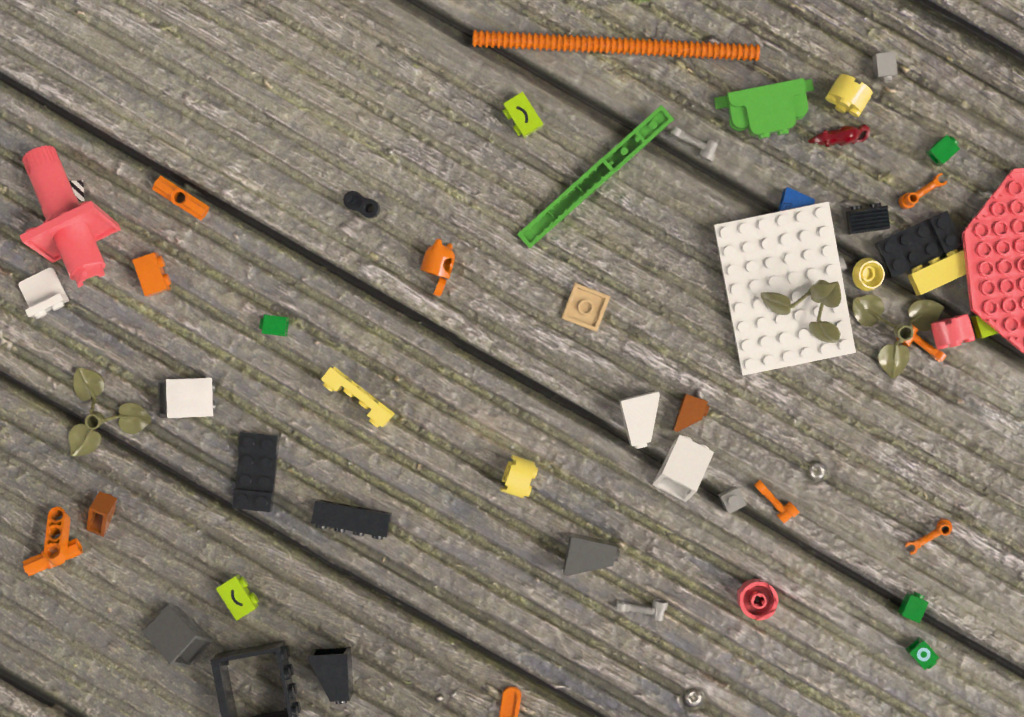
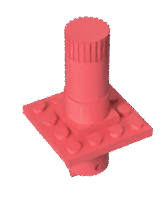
(69, 226)

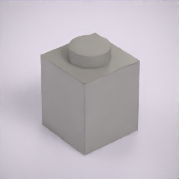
(884, 66)
(732, 499)

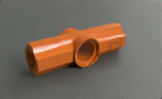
(190, 204)
(40, 562)

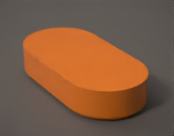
(510, 702)

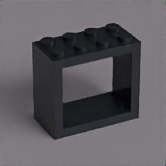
(223, 684)

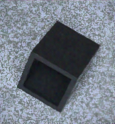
(334, 672)

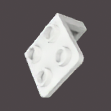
(43, 293)

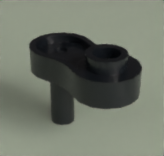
(355, 201)

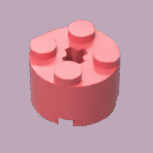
(952, 331)
(768, 601)

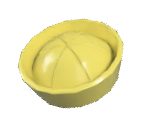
(868, 274)

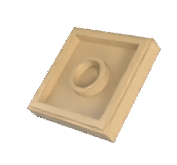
(585, 307)

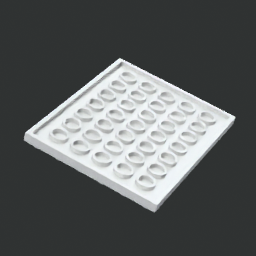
(784, 256)

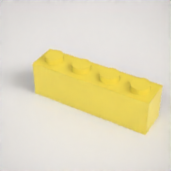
(938, 272)

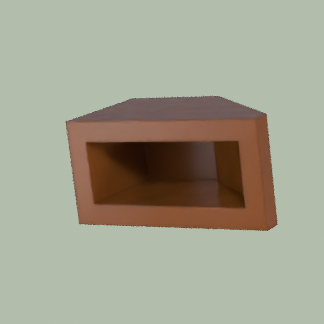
(690, 411)
(101, 513)

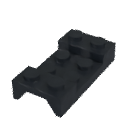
(919, 244)
(256, 471)

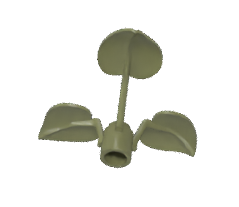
(821, 292)
(922, 313)
(82, 436)

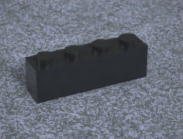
(351, 518)

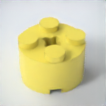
(849, 95)
(518, 477)

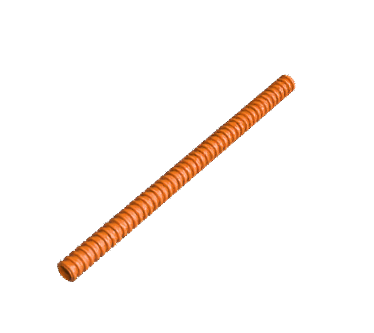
(616, 45)

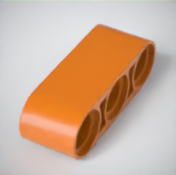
(58, 544)

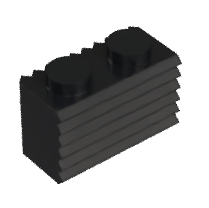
(868, 219)

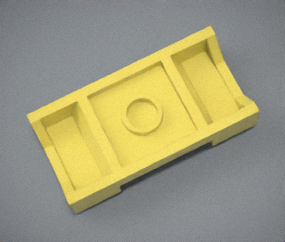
(335, 380)

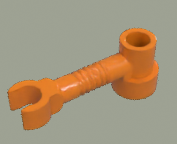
(908, 200)
(936, 354)
(785, 511)
(930, 536)

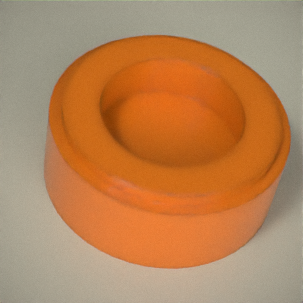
(439, 286)

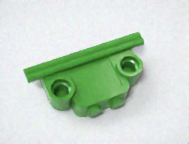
(767, 107)

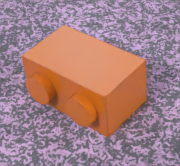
(151, 274)

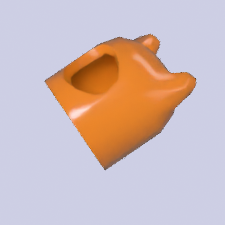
(438, 259)

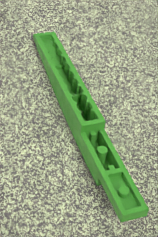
(596, 176)

